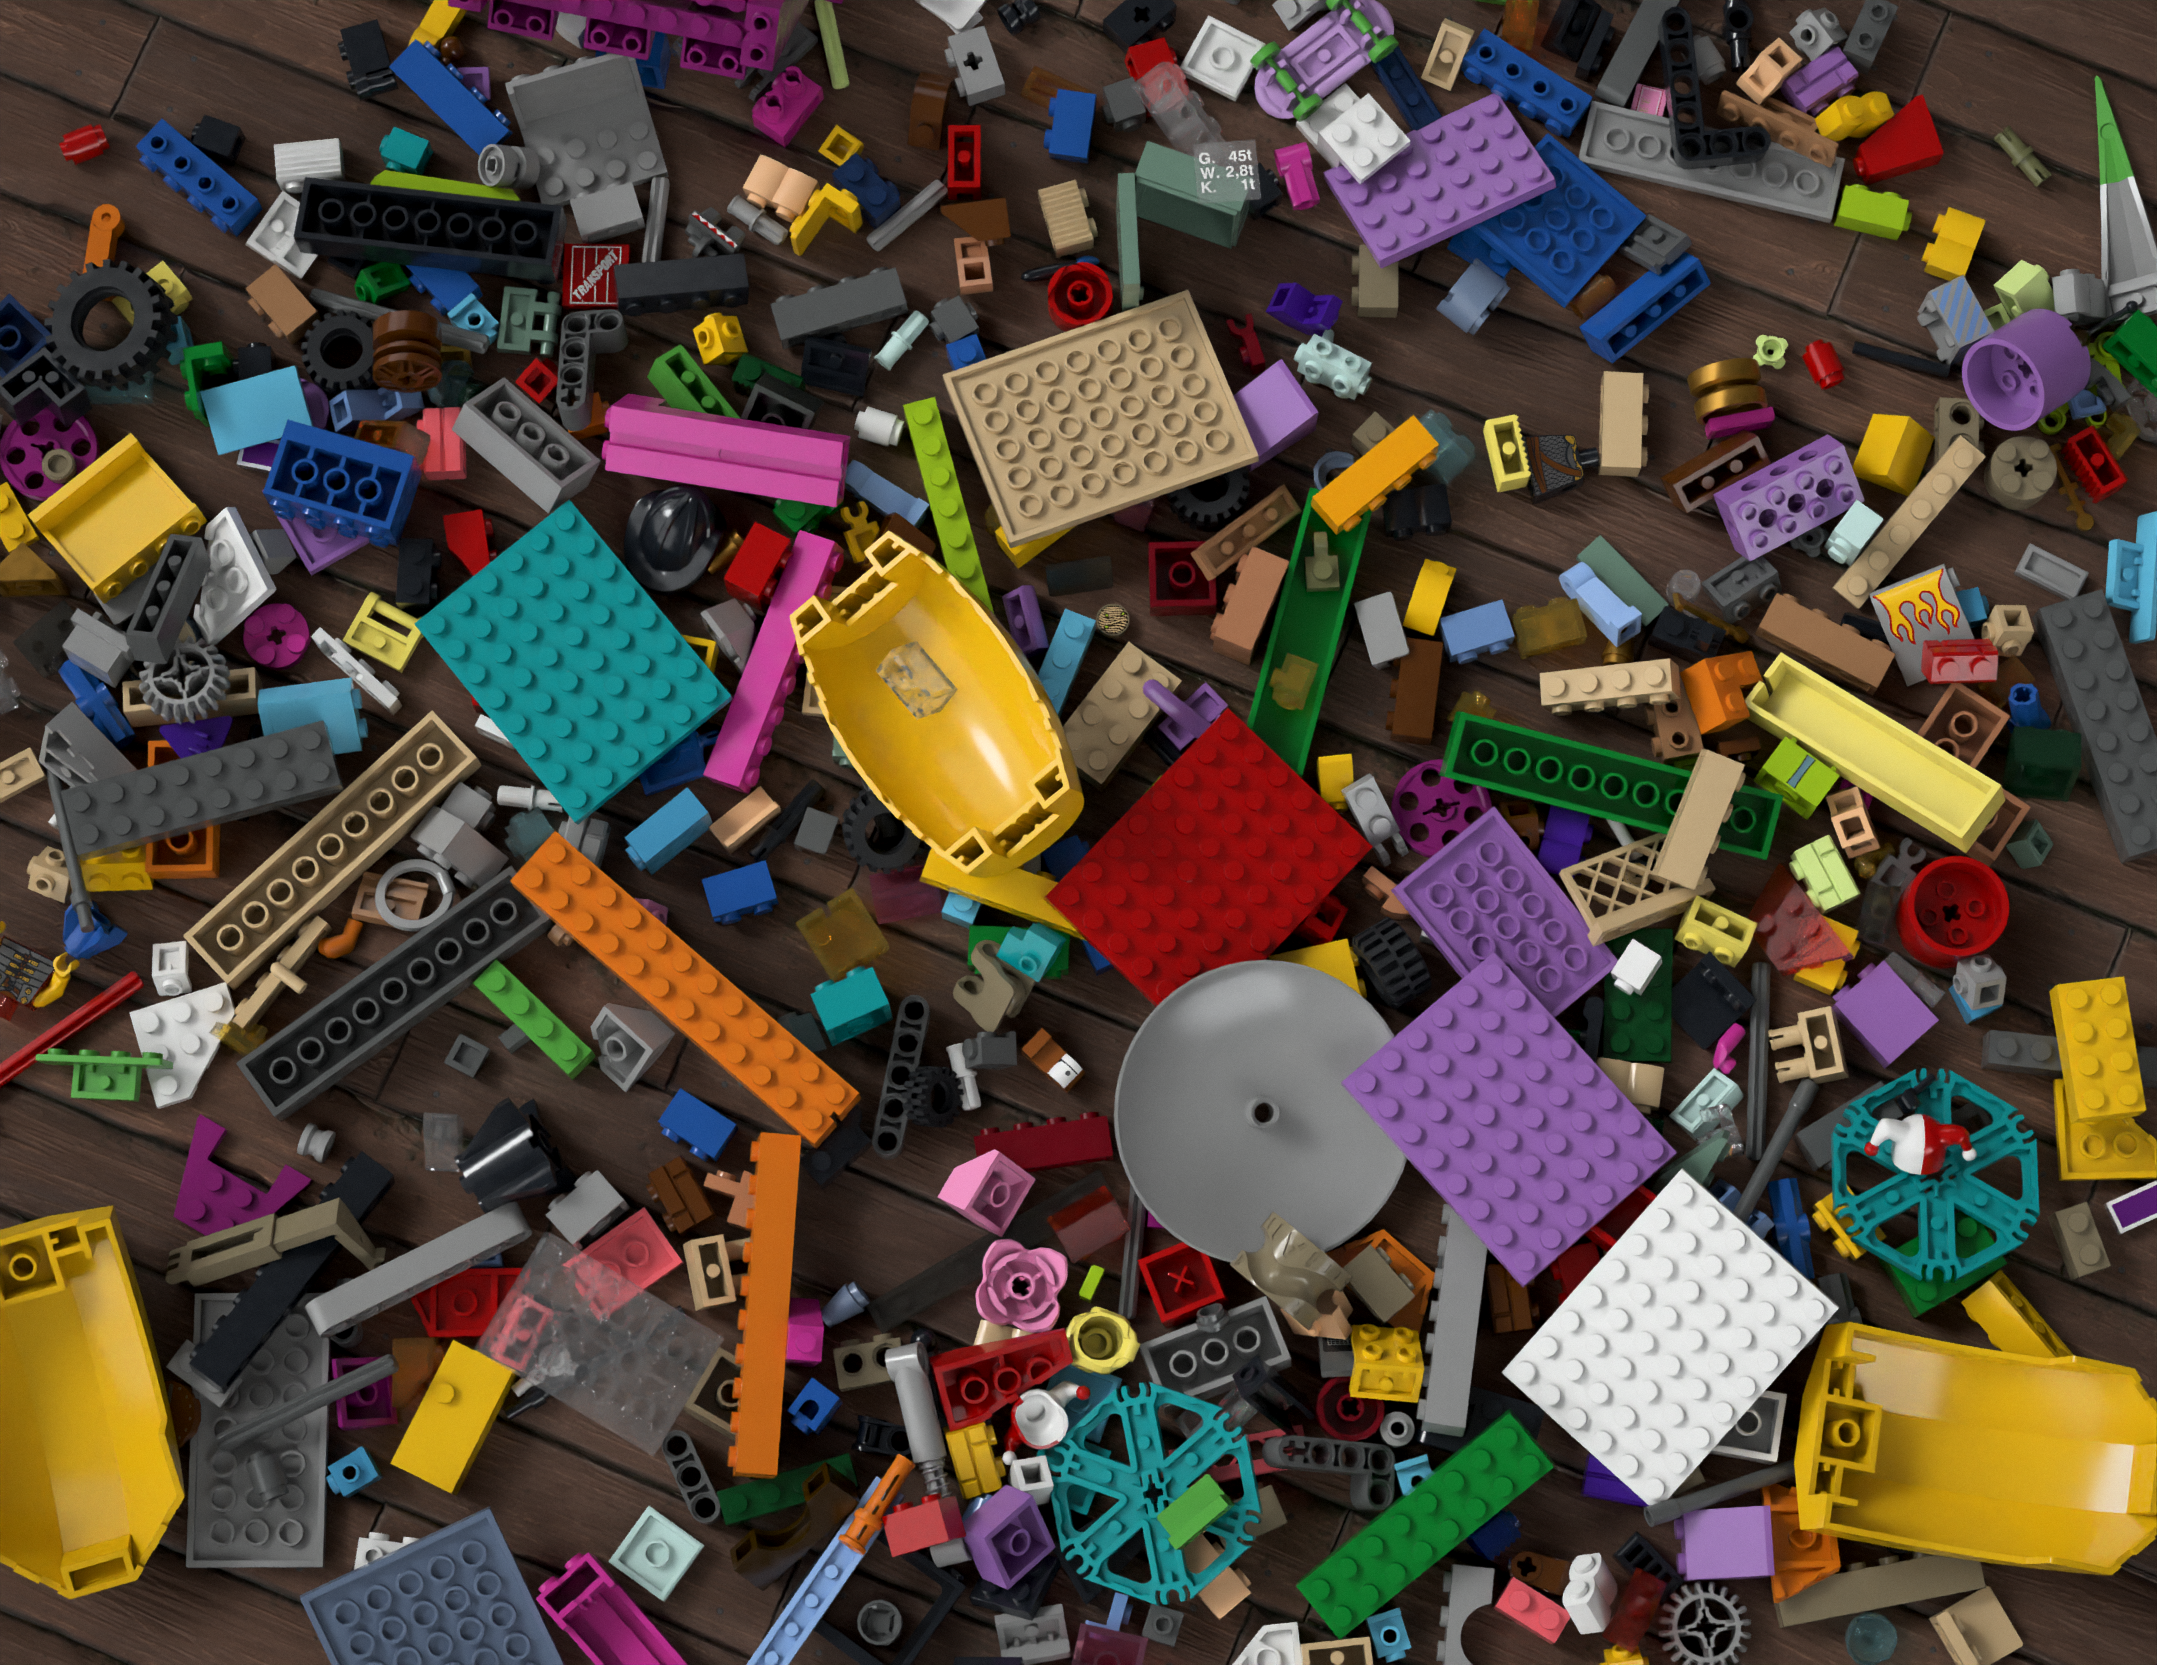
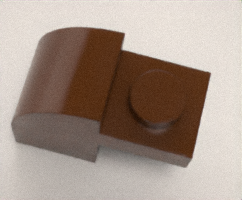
(929, 110)

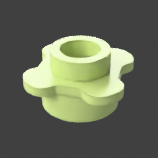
(1774, 343)

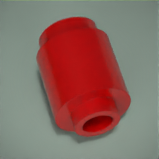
(84, 143)
(1823, 364)

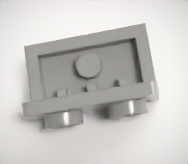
(1034, 1640)

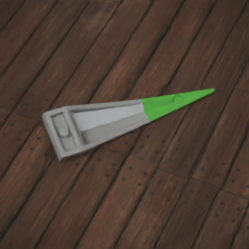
(2126, 231)

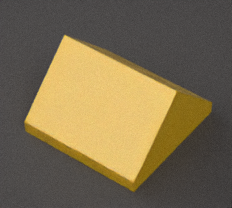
(1893, 452)

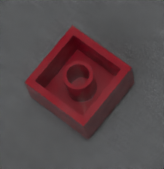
(1177, 582)

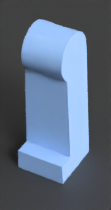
(884, 495)
(1601, 604)

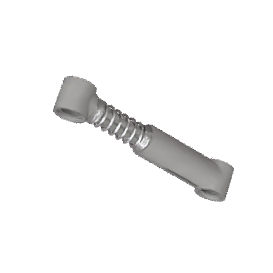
(909, 1370)

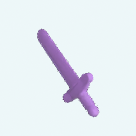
(1176, 708)

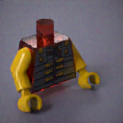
(29, 977)

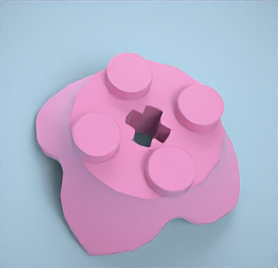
(1045, 1276)

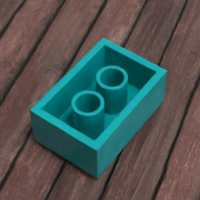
(851, 1005)

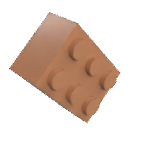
(1248, 605)

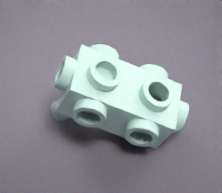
(1333, 366)

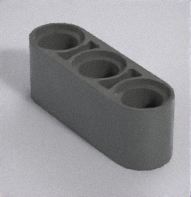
(683, 1462)

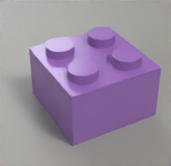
(1007, 1537)

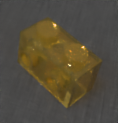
(1548, 627)

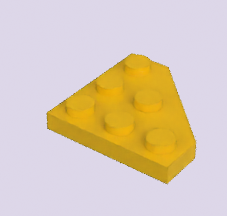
(2101, 1148)

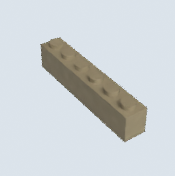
(1881, 1587)

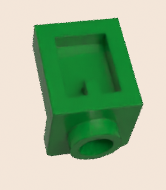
(380, 282)

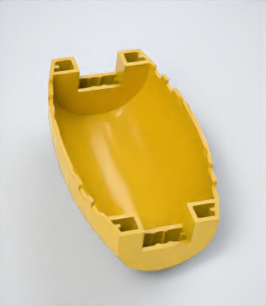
(988, 772)

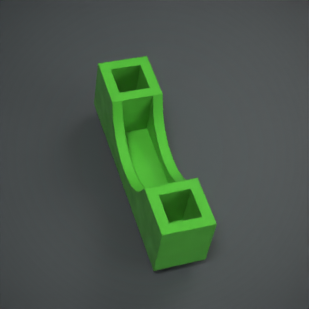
(534, 1019)

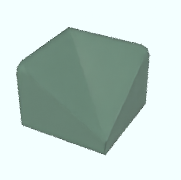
(2029, 844)

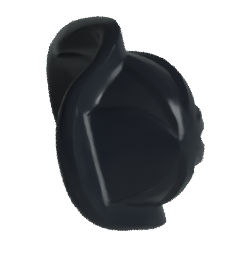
(672, 539)

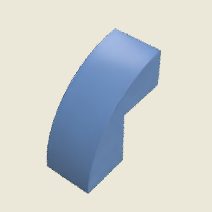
(382, 404)

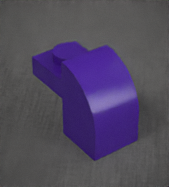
(1304, 310)

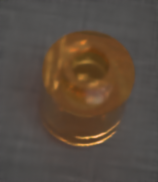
(1593, 296)

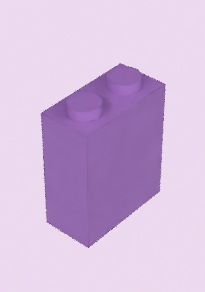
(1883, 1013)

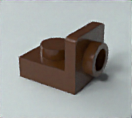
(1739, 750)

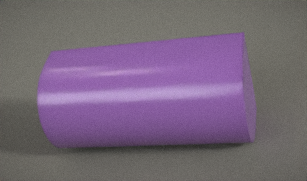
(1026, 620)

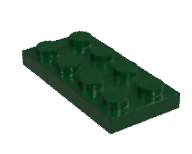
(1636, 1025)

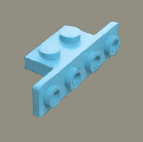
(2133, 578)

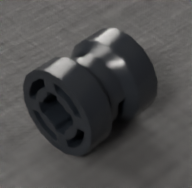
(1018, 14)

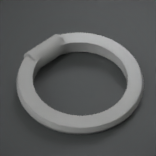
(444, 881)

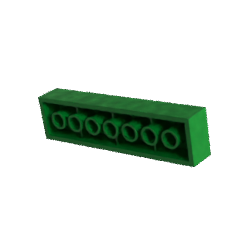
(1425, 1524)

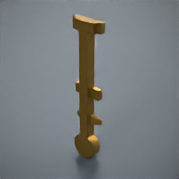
(2084, 521)
(1737, 632)

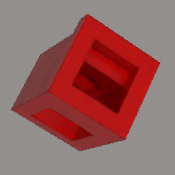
(539, 379)
(1322, 931)

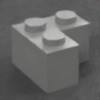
(458, 846)

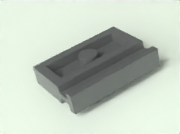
(1655, 244)

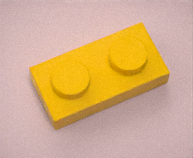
(14, 523)

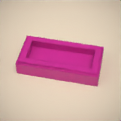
(1732, 424)

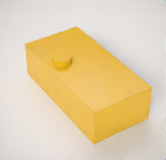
(454, 1418)

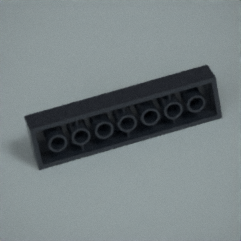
(430, 229)

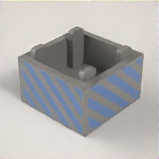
(1954, 319)

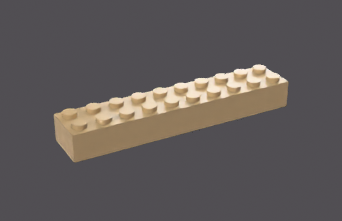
(332, 850)

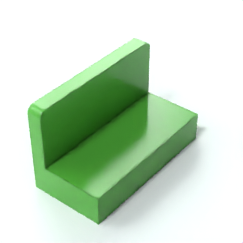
(1194, 1511)

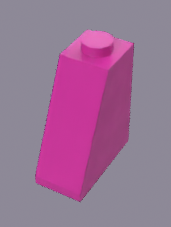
(804, 1333)

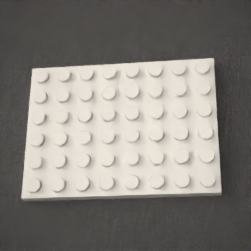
(1670, 1339)

